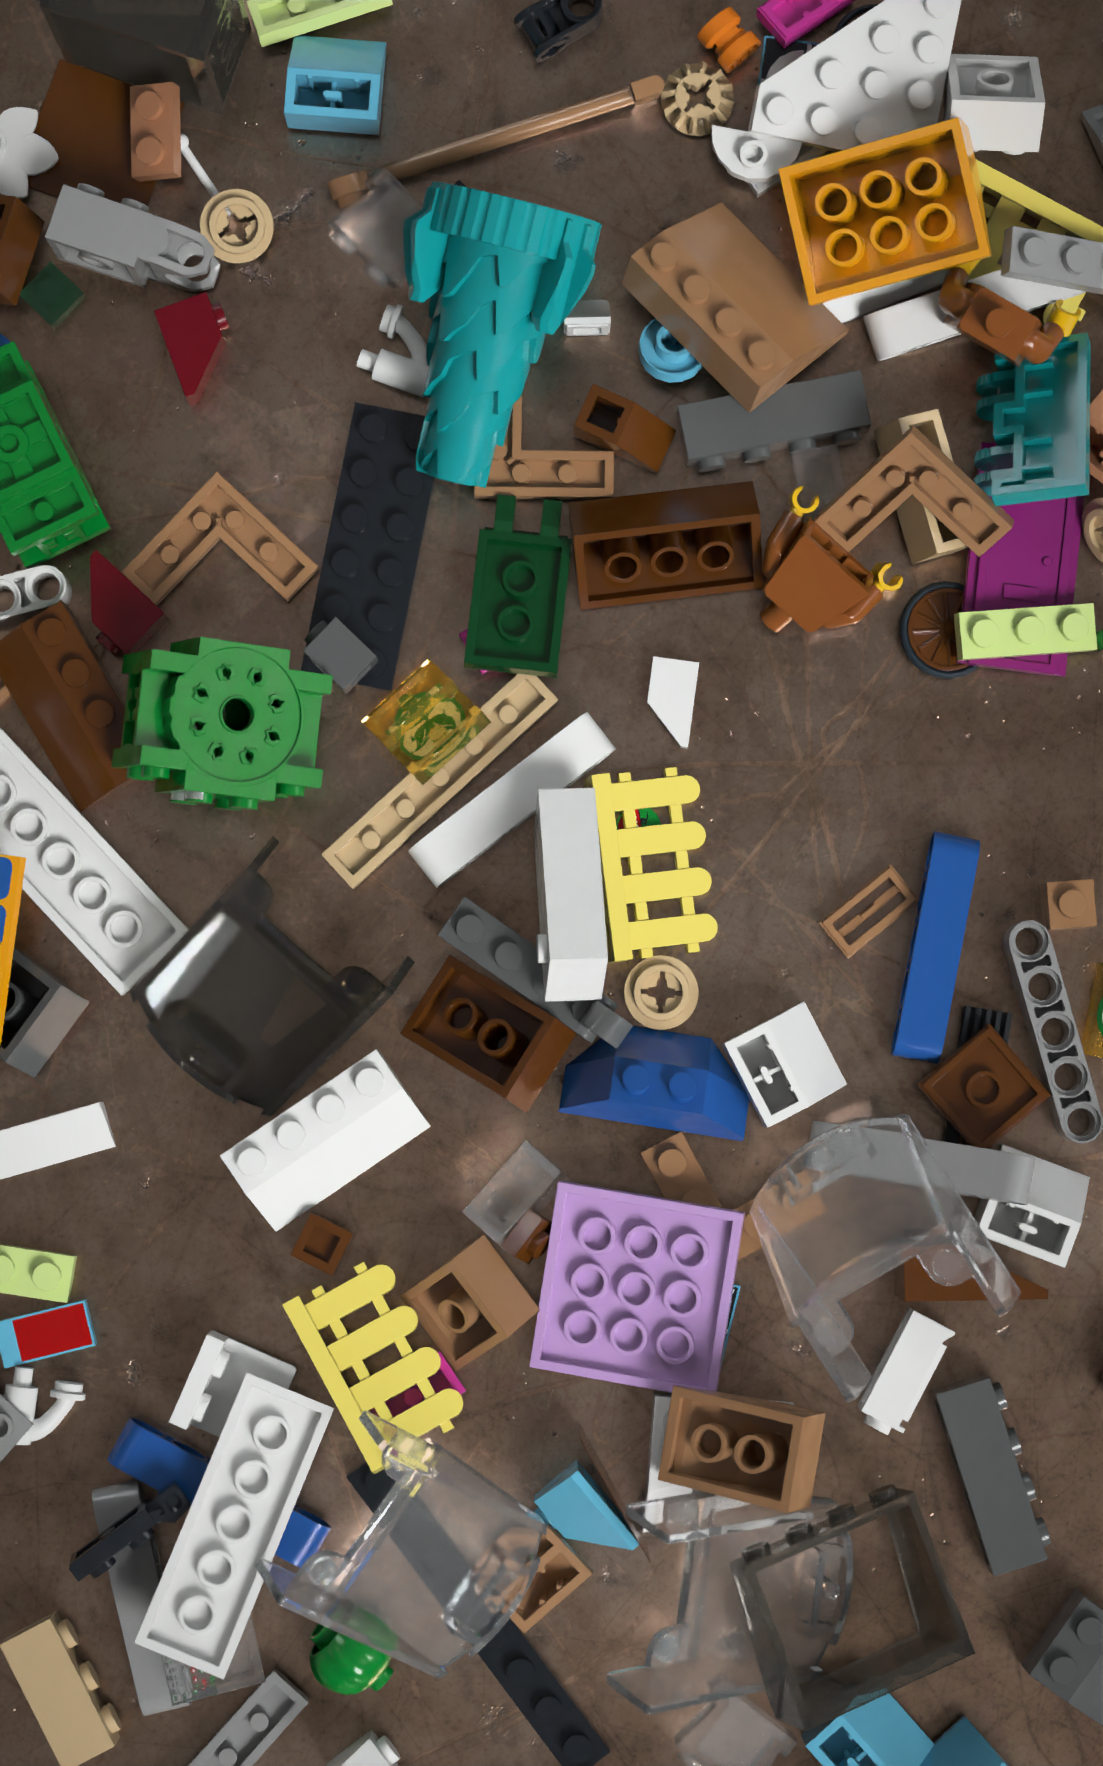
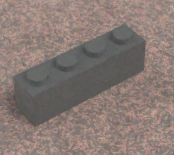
(790, 419)
(990, 1474)

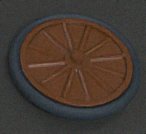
(929, 630)

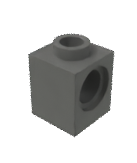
(339, 653)

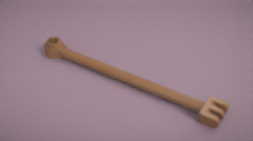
(351, 186)

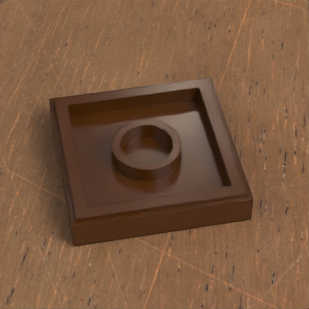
(983, 1089)

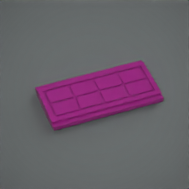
(1027, 569)

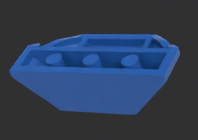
(658, 1083)

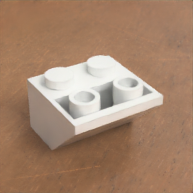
(784, 1064)
(1050, 1219)

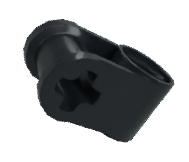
(558, 25)

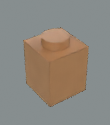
(1068, 904)

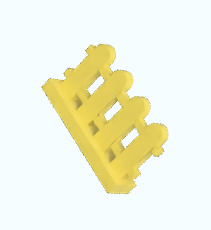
(1013, 202)
(642, 888)
(362, 1343)

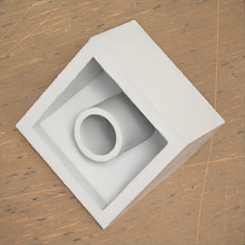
(997, 100)

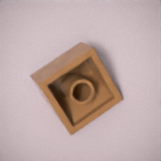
(470, 1303)

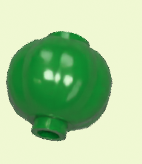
(346, 1664)

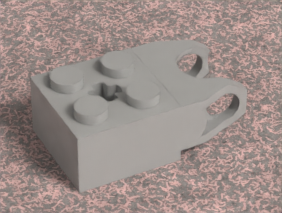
(127, 241)

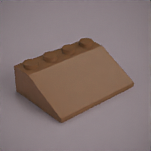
(731, 304)

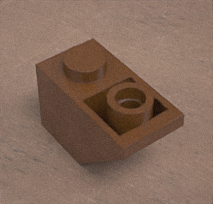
(624, 428)

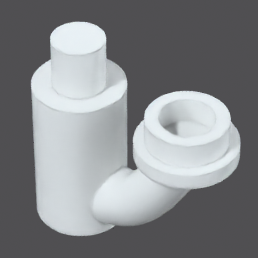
(394, 368)
(24, 1398)

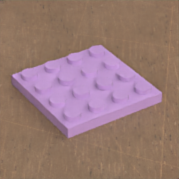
(636, 1288)

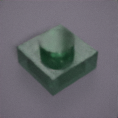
(52, 295)

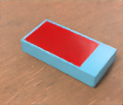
(46, 1333)

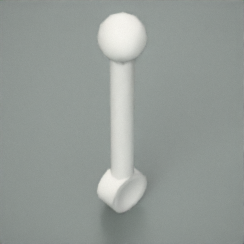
(197, 168)

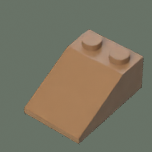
(742, 1448)

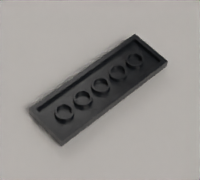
(375, 537)

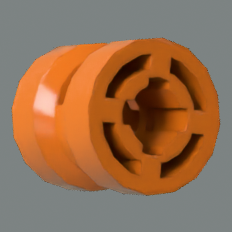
(732, 43)

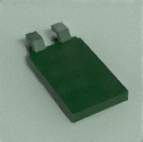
(519, 594)

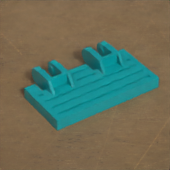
(1037, 426)

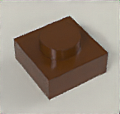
(529, 1237)
(322, 1243)

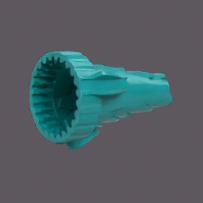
(495, 286)

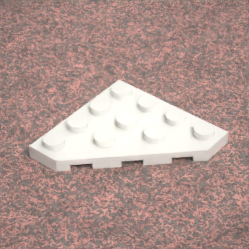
(864, 80)

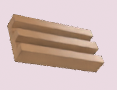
(837, 937)

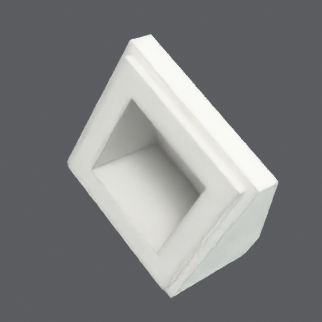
(588, 318)

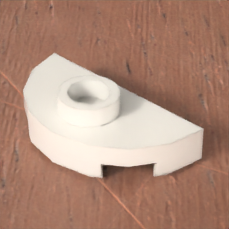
(752, 155)

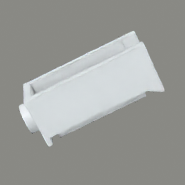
(904, 1372)

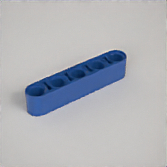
(935, 947)
(161, 1459)

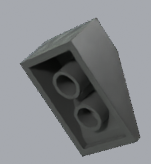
(36, 1014)
(1071, 1655)

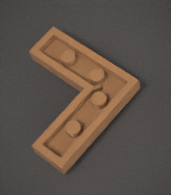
(920, 470)
(546, 472)
(211, 516)
(682, 1179)

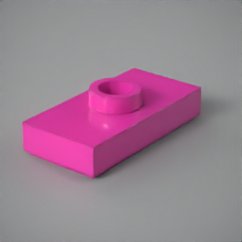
(795, 18)

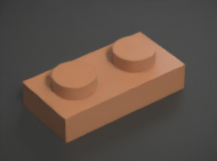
(155, 131)

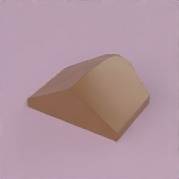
(557, 1576)

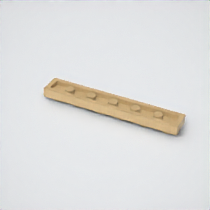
(413, 805)

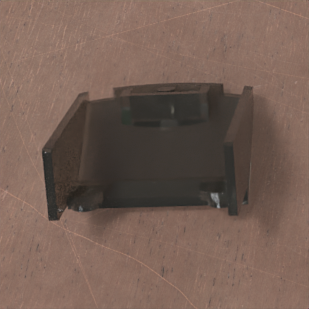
(249, 1004)

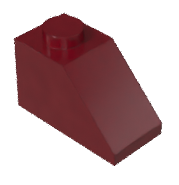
(193, 341)
(121, 609)

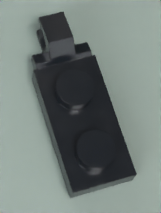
(130, 1530)

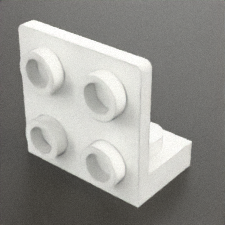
(217, 1380)

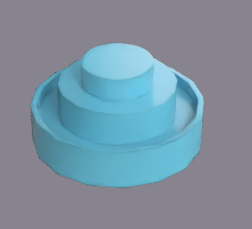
(664, 355)

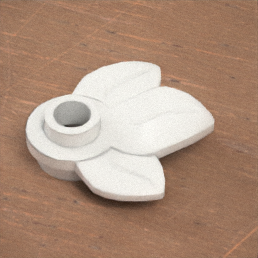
(22, 151)

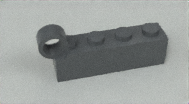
(516, 964)

